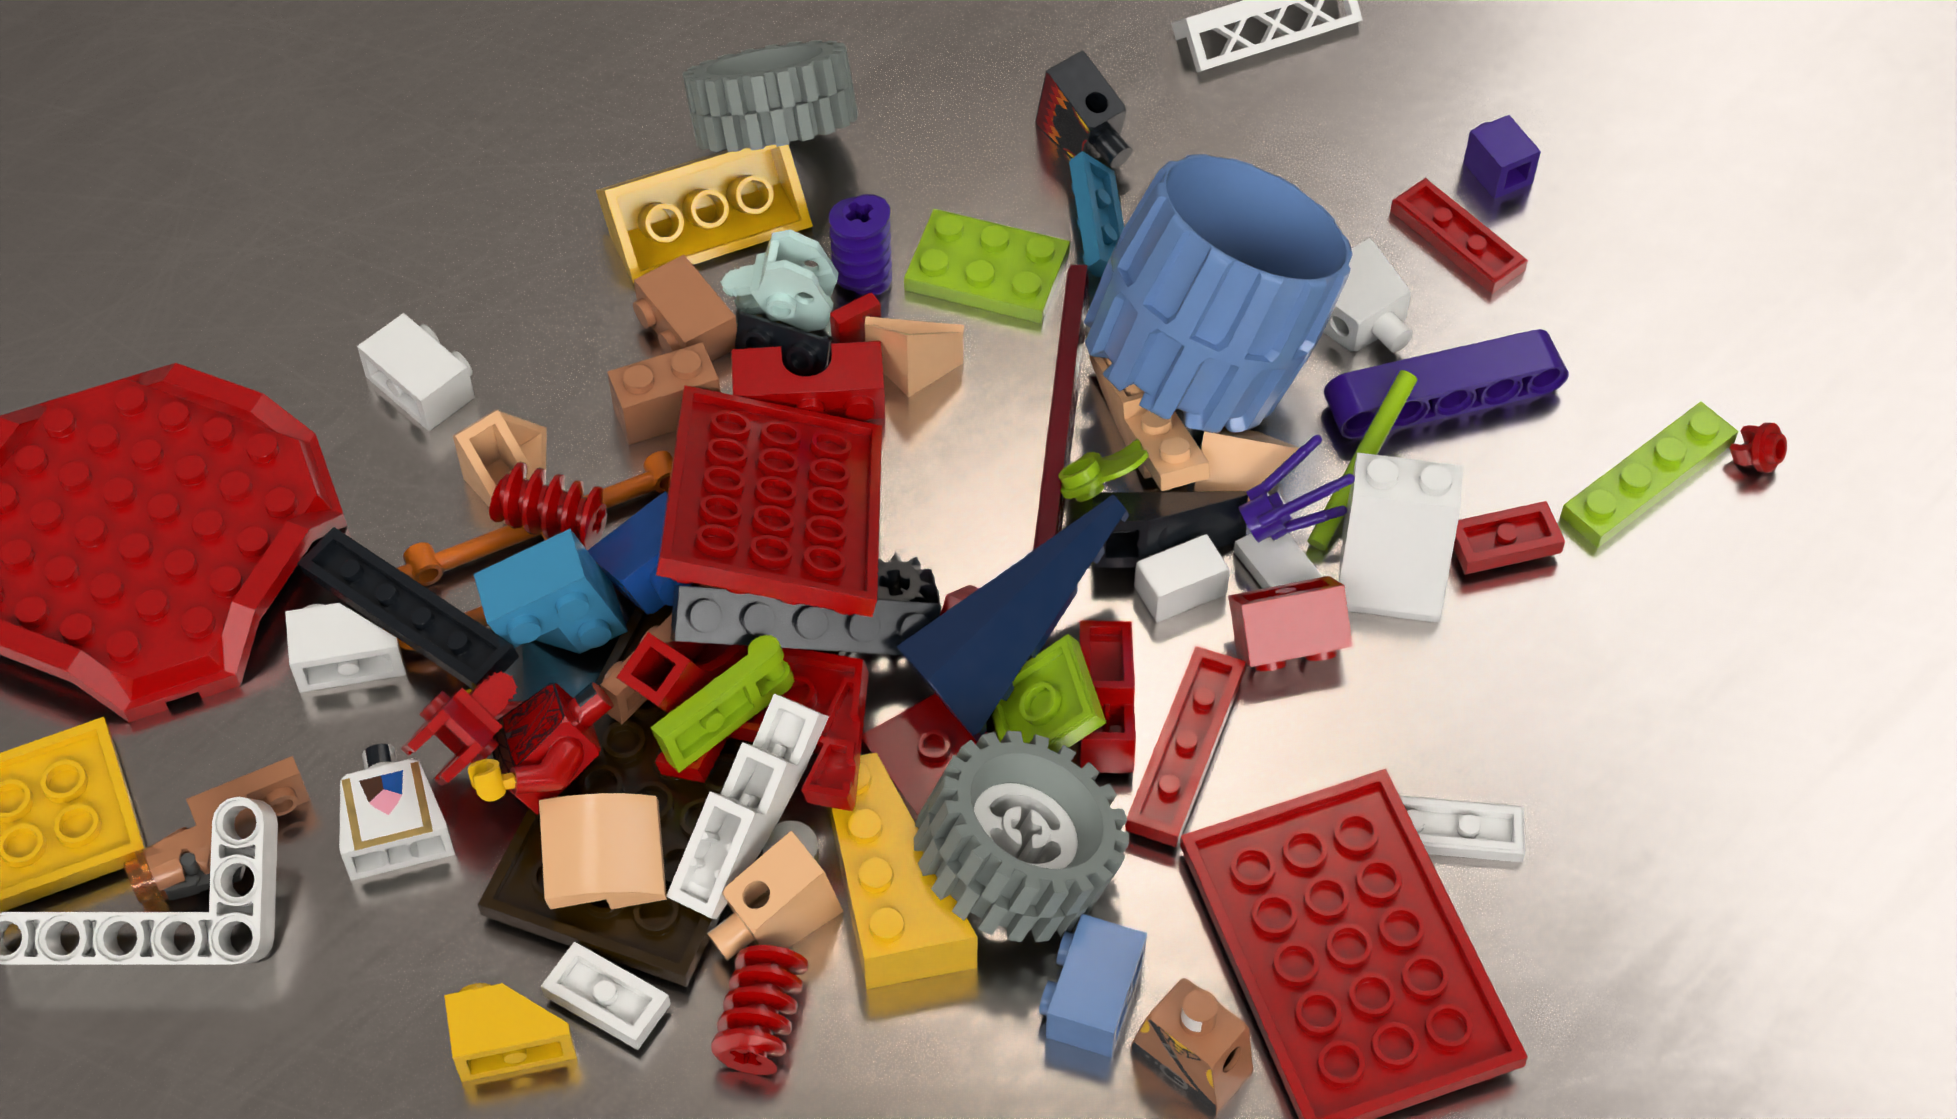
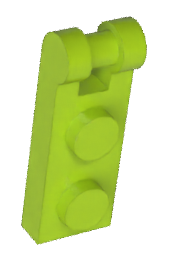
(724, 703)

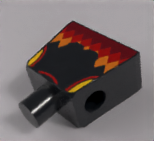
(1082, 111)

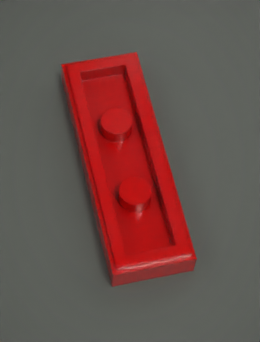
(1459, 235)

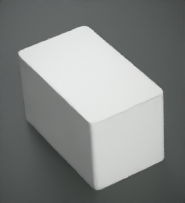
(1181, 578)

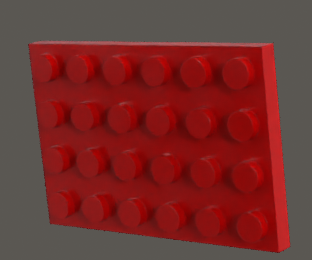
(774, 502)
(1351, 952)

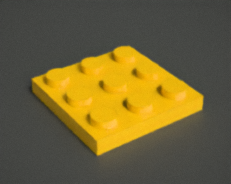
(63, 814)

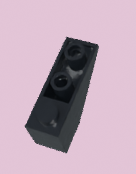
(1169, 519)

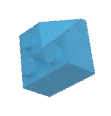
(551, 597)

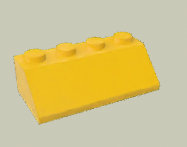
(704, 208)

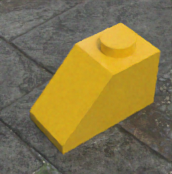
(503, 1032)

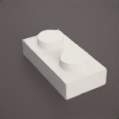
(605, 995)

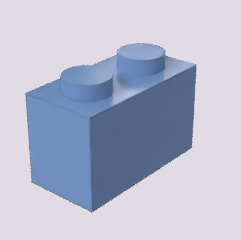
(1094, 984)

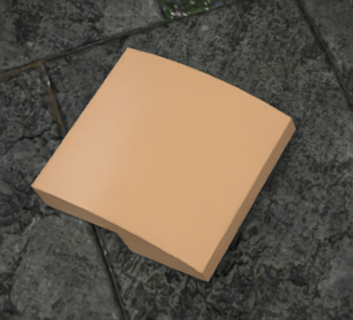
(602, 850)

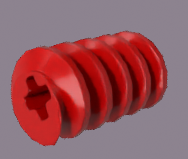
(548, 507)
(757, 1008)

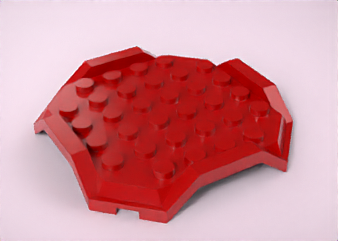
(152, 532)

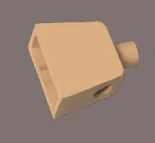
(776, 900)

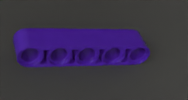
(1450, 381)

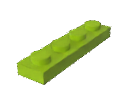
(1648, 474)

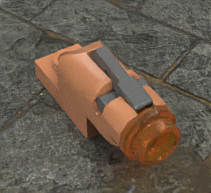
(182, 861)

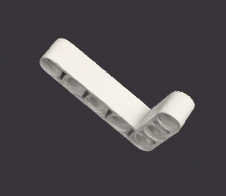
(156, 929)

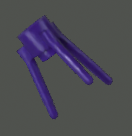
(1272, 516)

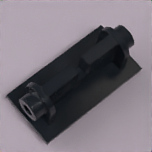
(801, 351)

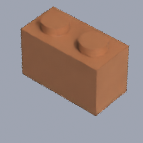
(684, 309)
(650, 391)

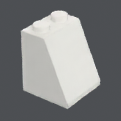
(1399, 536)

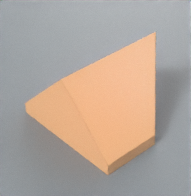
(916, 350)
(493, 448)
(1241, 459)

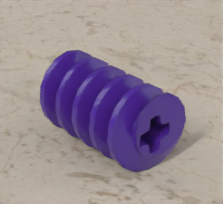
(862, 243)

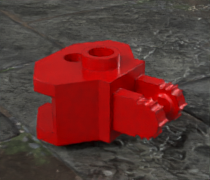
(464, 723)

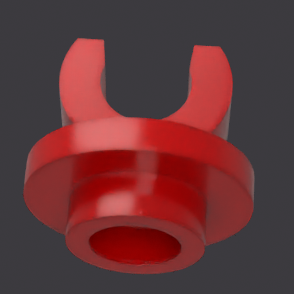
(1763, 447)

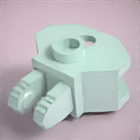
(784, 285)

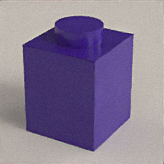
(1501, 156)

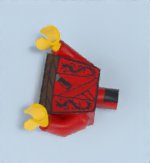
(541, 745)

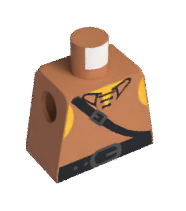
(1192, 1040)

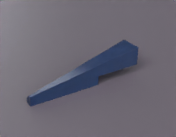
(987, 637)

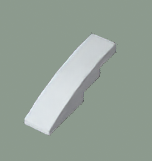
(749, 807)

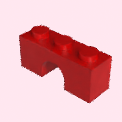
(847, 388)

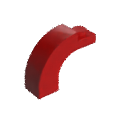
(676, 669)

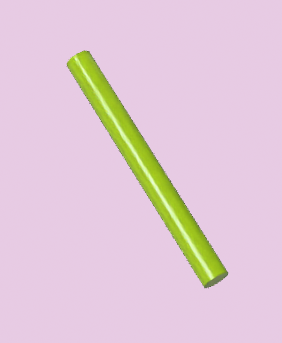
(1370, 444)

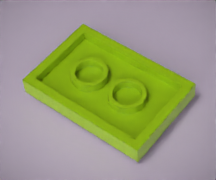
(987, 265)

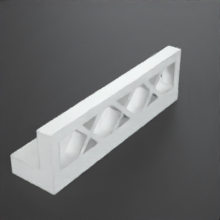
(1240, 11)

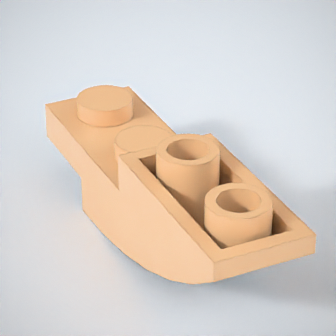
(1172, 451)

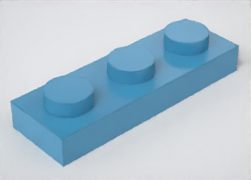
(1097, 210)

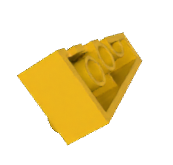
(894, 913)

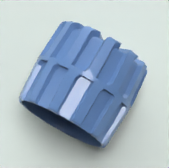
(1217, 292)

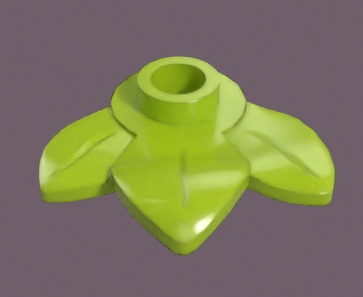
(1086, 476)

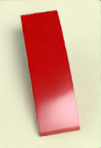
(1110, 661)

